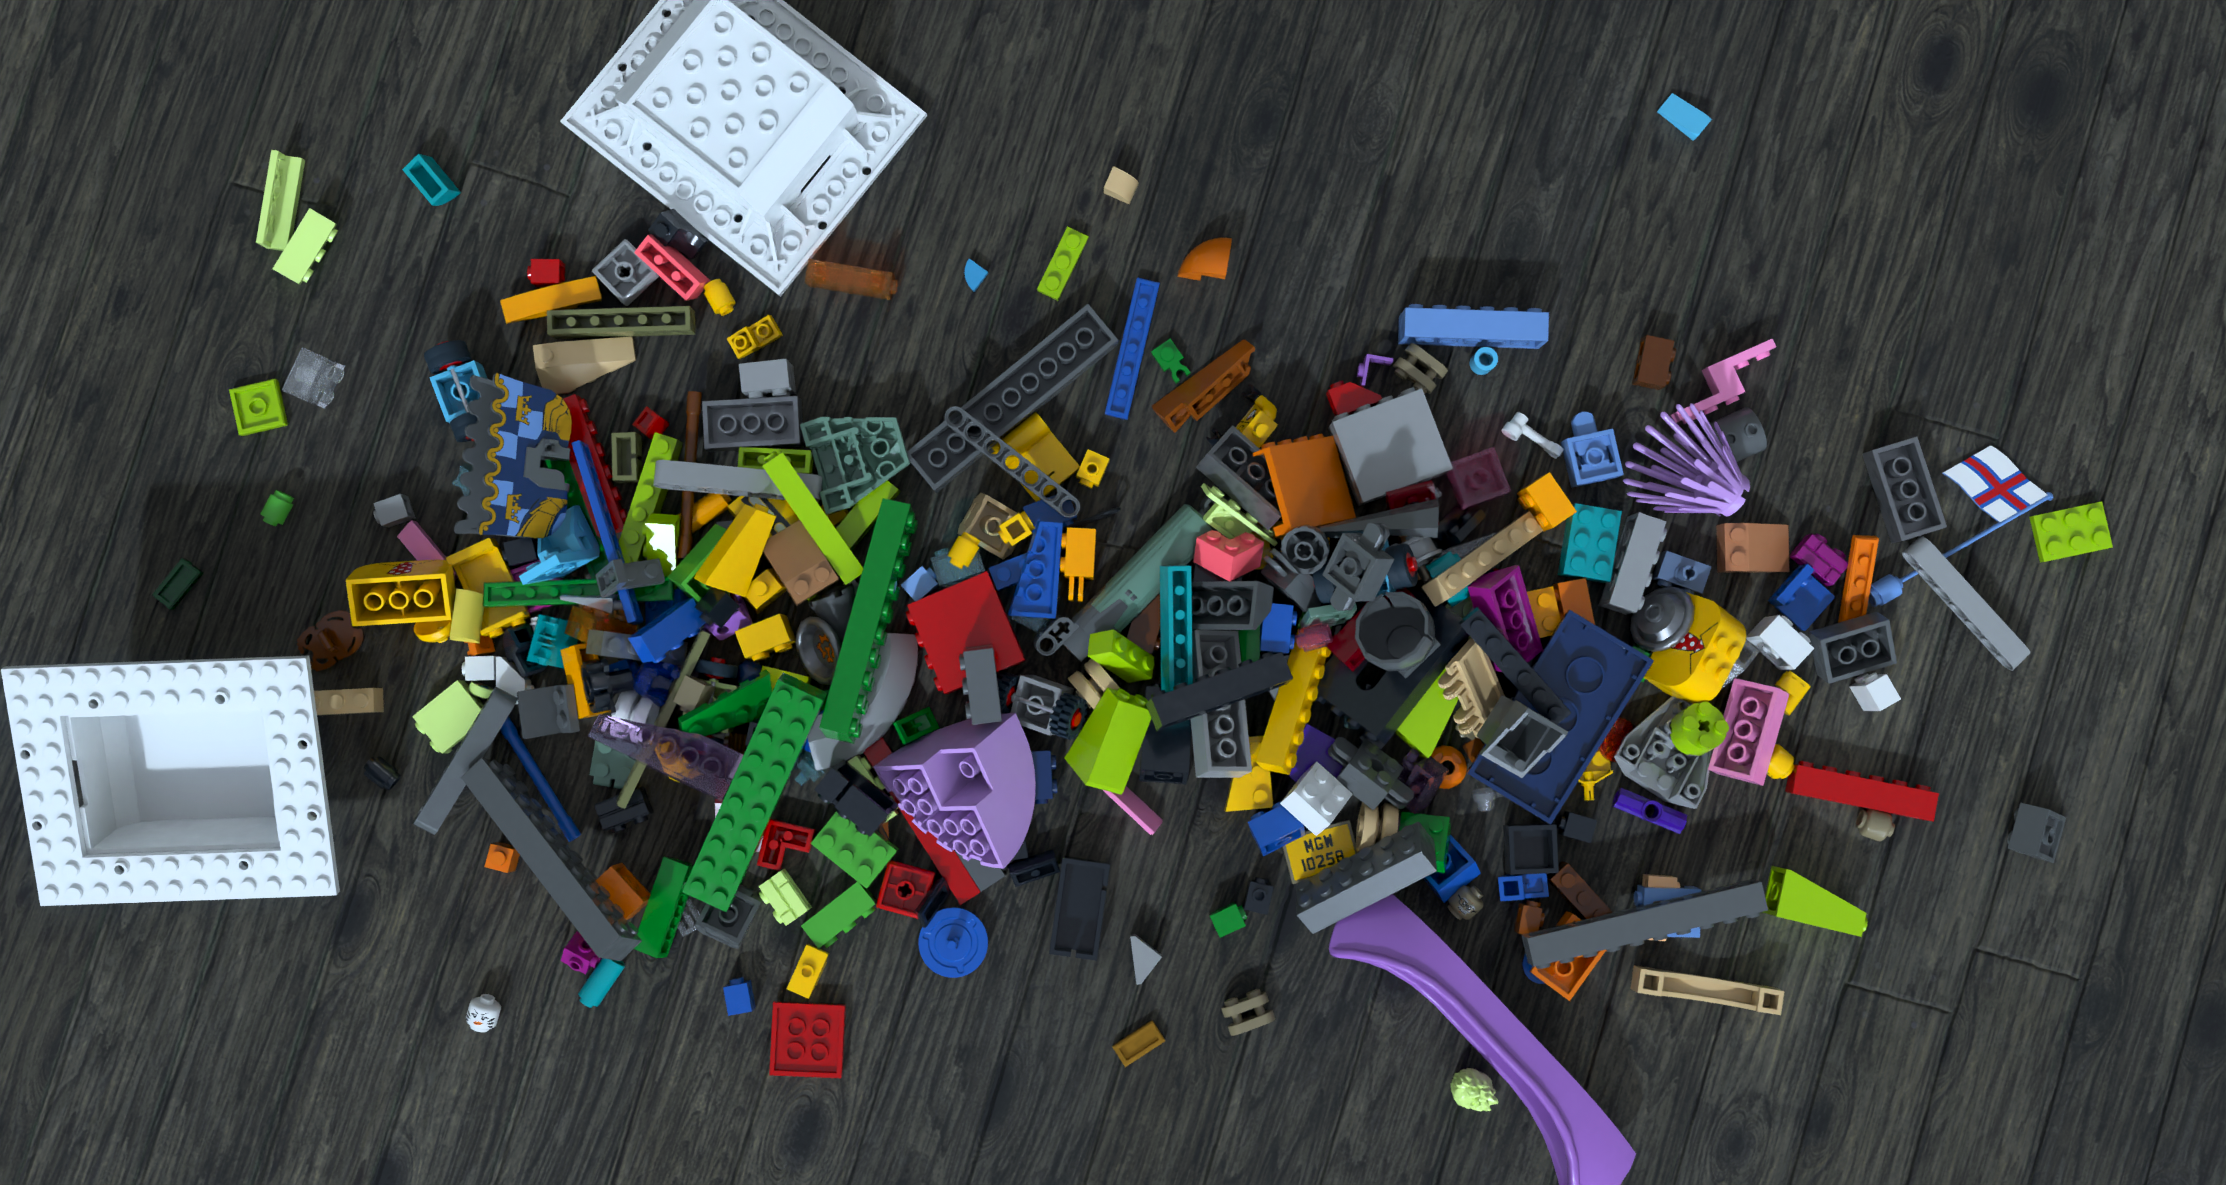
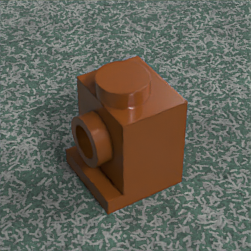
(1529, 917)

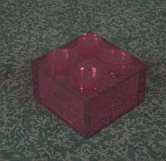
(1478, 479)

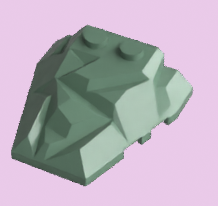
(854, 456)

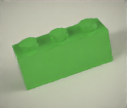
(840, 915)

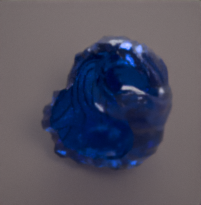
(654, 680)

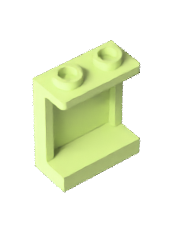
(448, 716)

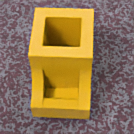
(808, 971)

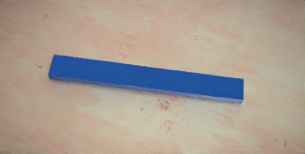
(605, 525)

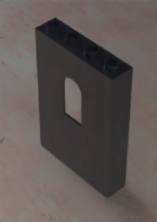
(1394, 697)

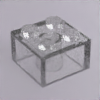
(313, 378)

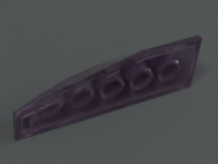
(675, 753)

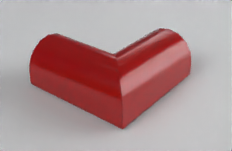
(780, 836)

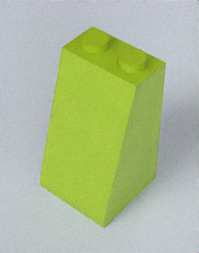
(1427, 720)
(1110, 741)
(1803, 901)

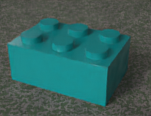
(1590, 543)

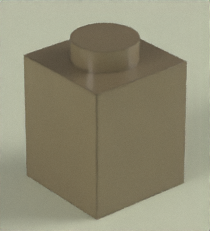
(693, 693)

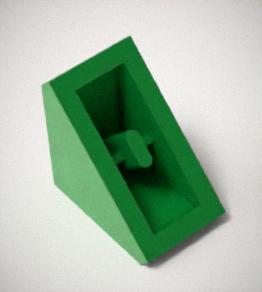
(916, 725)

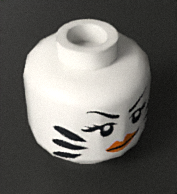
(483, 1013)

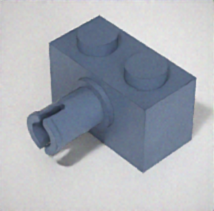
(1681, 573)

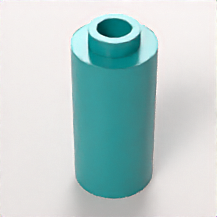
(600, 982)

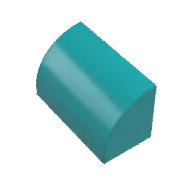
(431, 180)

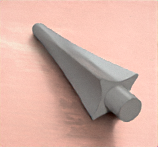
(605, 604)

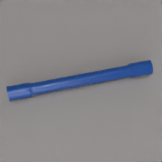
(564, 820)

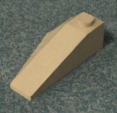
(574, 363)

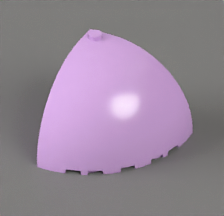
(967, 787)

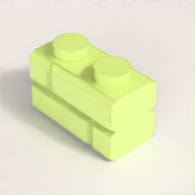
(784, 897)

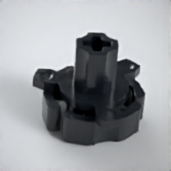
(601, 684)

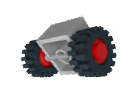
(1042, 704)

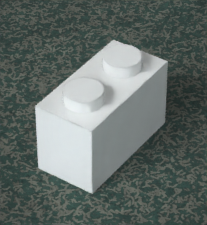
(1874, 691)

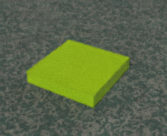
(258, 407)

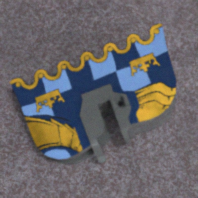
(512, 434)

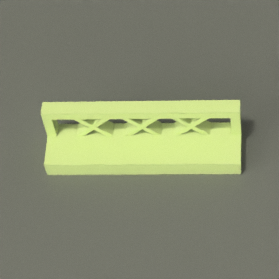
(280, 201)

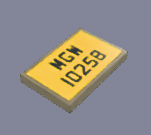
(1314, 853)

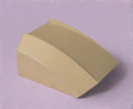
(983, 523)

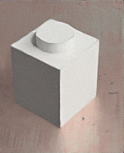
(479, 668)

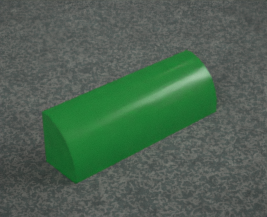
(664, 908)

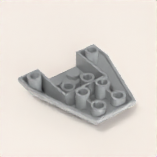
(1657, 765)

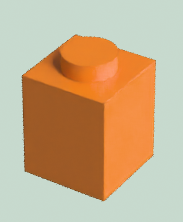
(502, 857)

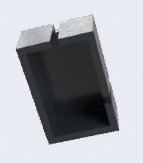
(856, 798)

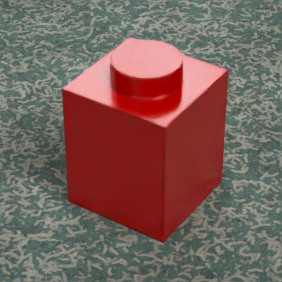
(546, 272)

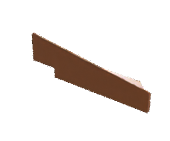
(1206, 387)

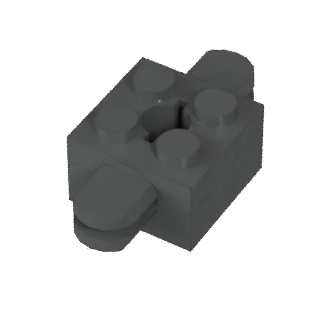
(1352, 556)
(1295, 587)
(1370, 773)

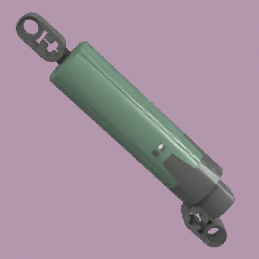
(1132, 585)

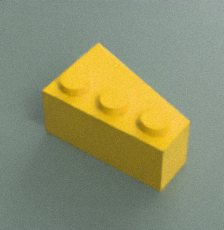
(1252, 789)

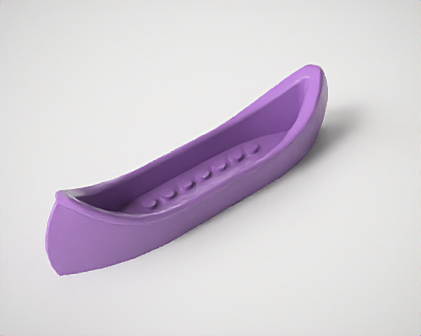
(1576, 1130)

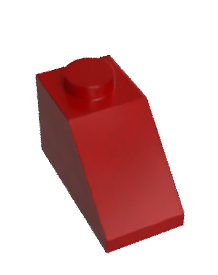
(1349, 397)

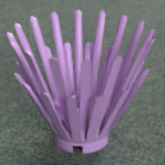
(1714, 484)

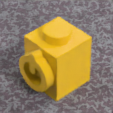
(1092, 469)
(1016, 528)

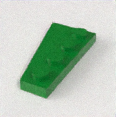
(730, 708)

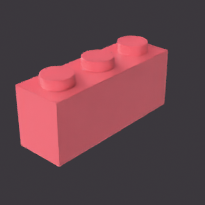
(672, 267)

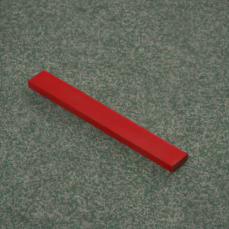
(946, 862)

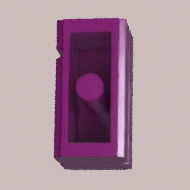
(1826, 562)

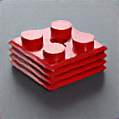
(898, 875)

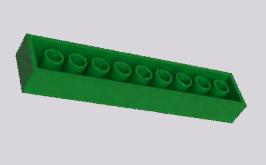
(868, 622)
(754, 791)

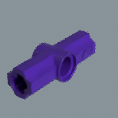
(1662, 816)

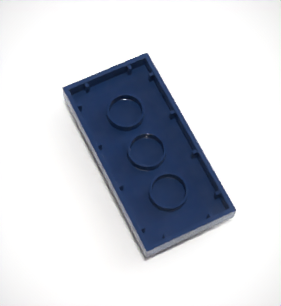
(1595, 681)

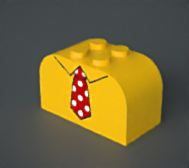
(401, 592)
(1703, 658)

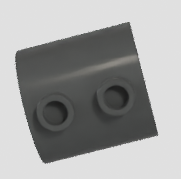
(1742, 432)

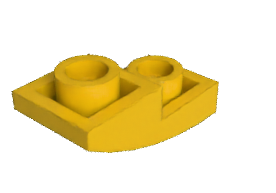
(754, 337)

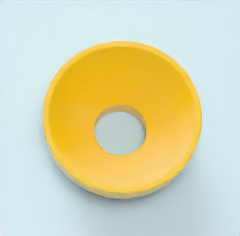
(433, 630)

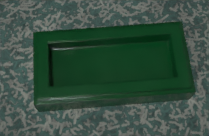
(177, 583)

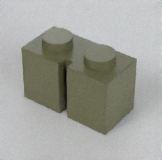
(625, 450)

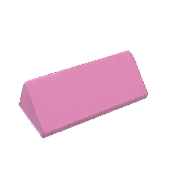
(421, 544)
(1137, 810)

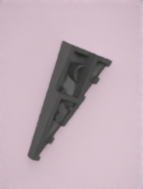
(1410, 520)

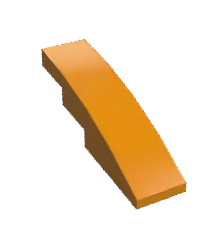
(554, 297)

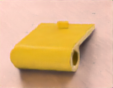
(1042, 449)

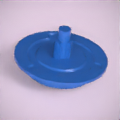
(953, 943)

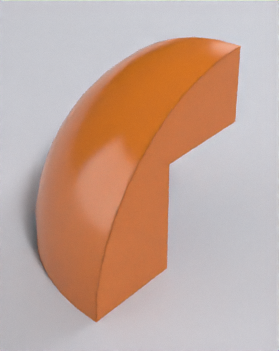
(1207, 259)

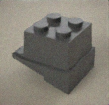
(1518, 736)

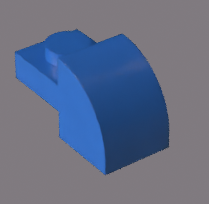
(1522, 886)

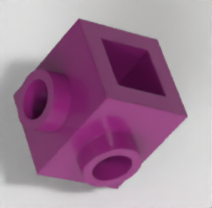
(579, 954)

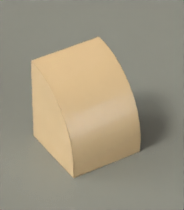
(1120, 185)

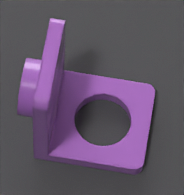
(1363, 367)

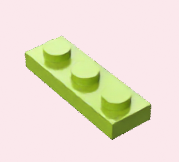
(1062, 263)

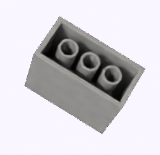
(1389, 445)

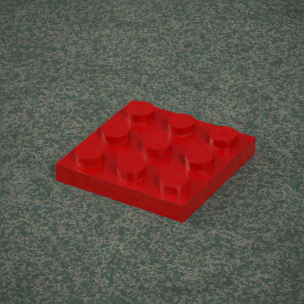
(807, 1039)

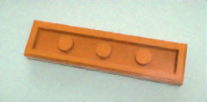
(1858, 577)

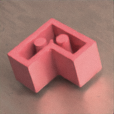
(1226, 556)

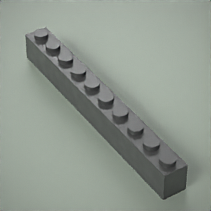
(1644, 922)

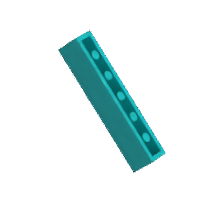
(1176, 626)

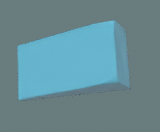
(1684, 116)

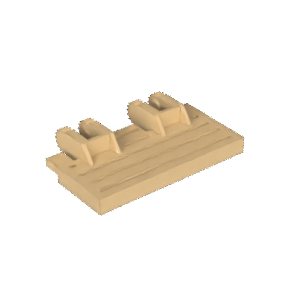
(1475, 684)

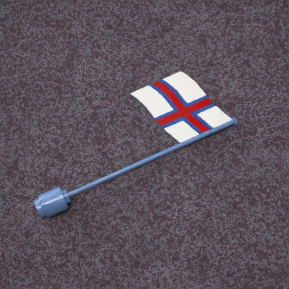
(1995, 488)

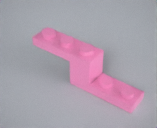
(1724, 380)

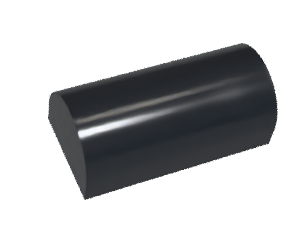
(1034, 867)

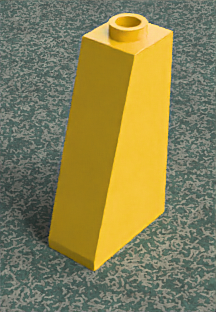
(738, 551)

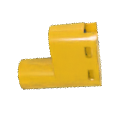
(1794, 687)

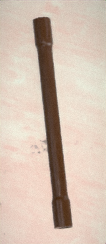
(693, 412)

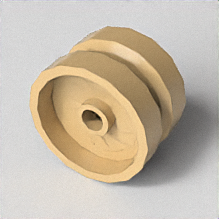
(1094, 688)
(1375, 824)

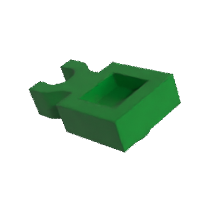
(1169, 358)

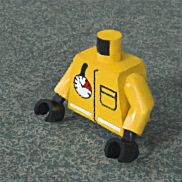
(1258, 421)

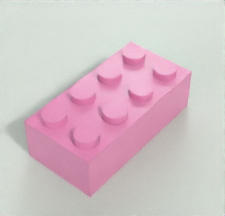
(1754, 723)

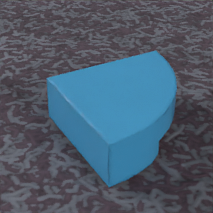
(974, 274)

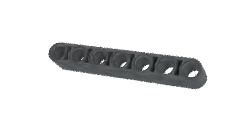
(1006, 451)
(467, 754)

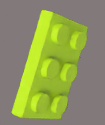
(2071, 532)

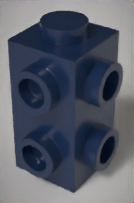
(1044, 784)

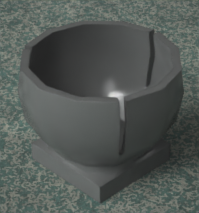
(1397, 634)

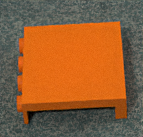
(1307, 482)

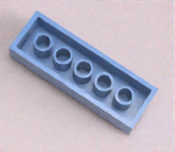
(1473, 327)

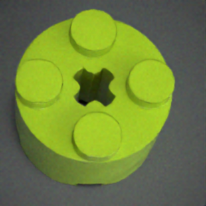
(1698, 729)

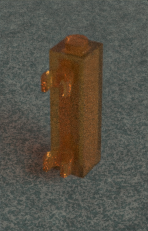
(850, 279)

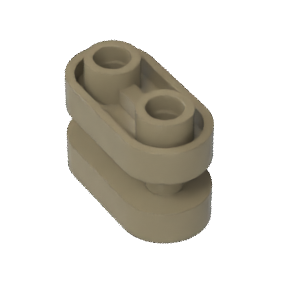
(1406, 370)
(1234, 1008)

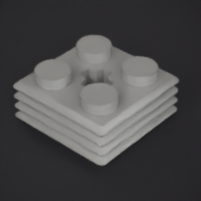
(611, 273)

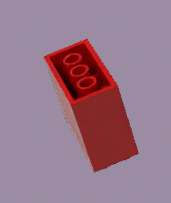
(962, 618)

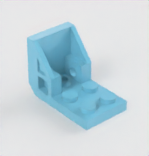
(564, 550)

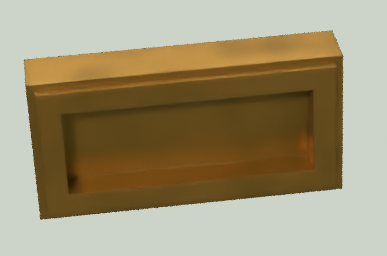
(1138, 1043)

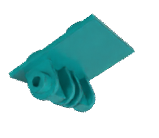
(548, 640)

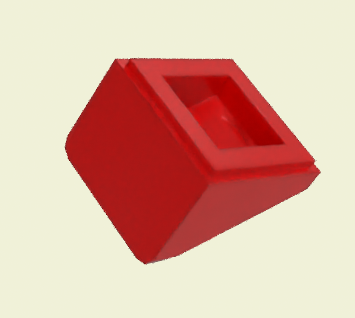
(650, 422)

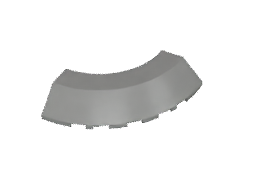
(886, 702)

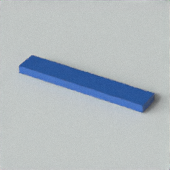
(1132, 348)

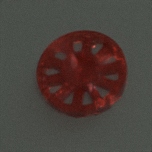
(1615, 738)

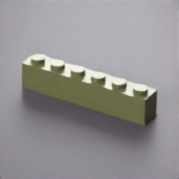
(621, 322)

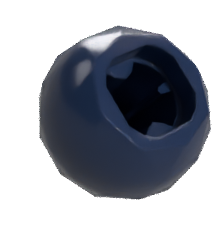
(748, 670)

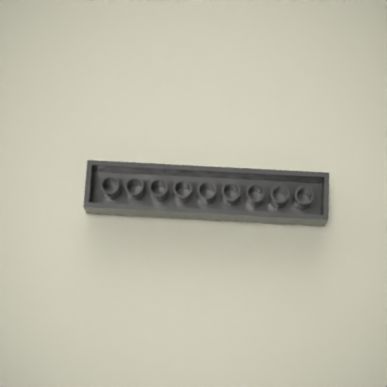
(1015, 395)
(552, 859)

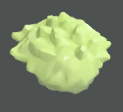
(1473, 1090)

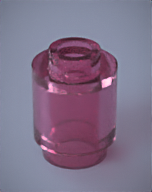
(1314, 637)

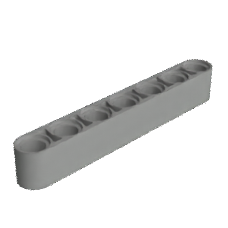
(725, 480)
(1966, 603)

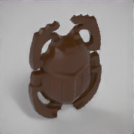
(331, 639)

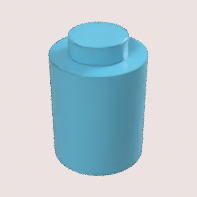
(1483, 360)

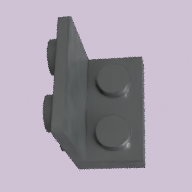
(548, 711)

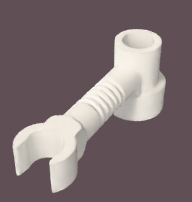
(1518, 426)

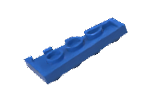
(1039, 578)

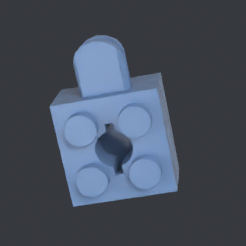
(1590, 454)

